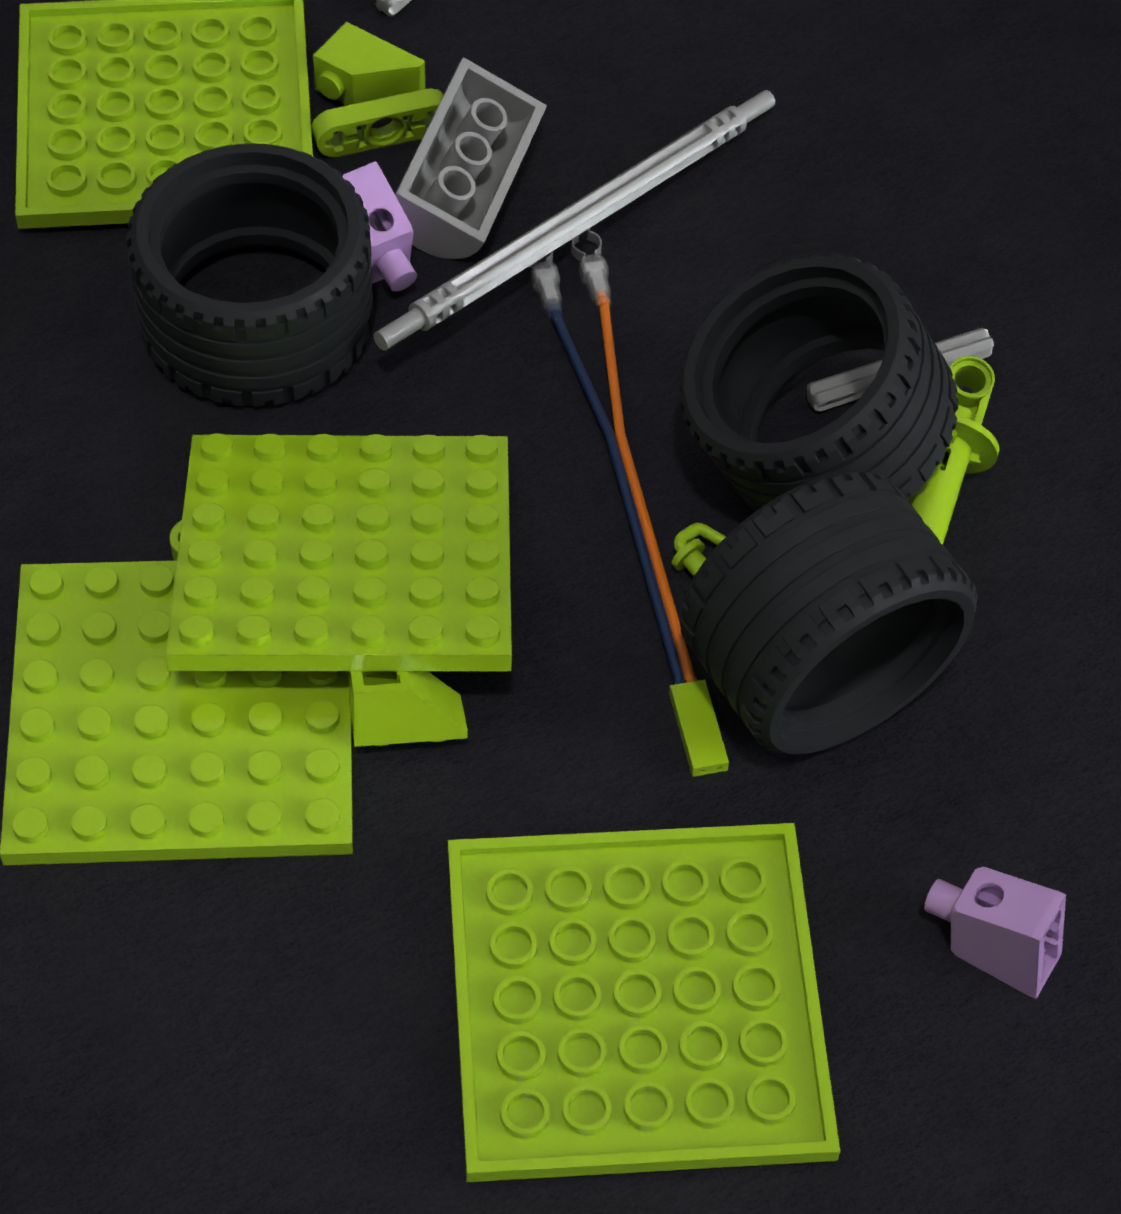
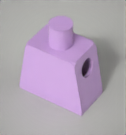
(389, 228)
(1003, 926)

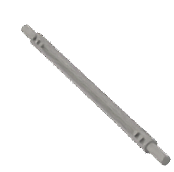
(572, 221)

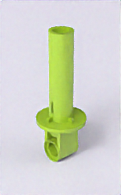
(970, 450)

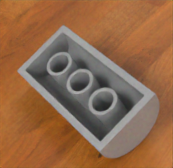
(467, 161)

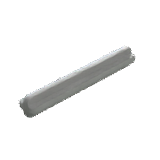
(853, 383)

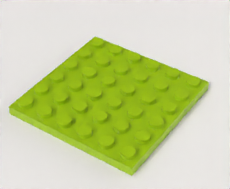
(142, 84)
(343, 555)
(153, 761)
(637, 1003)

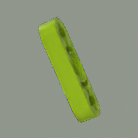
(346, 119)

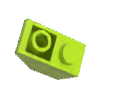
(403, 708)

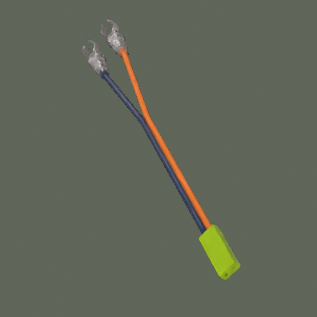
(691, 699)

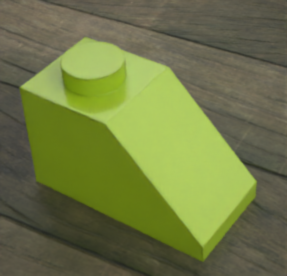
(364, 68)

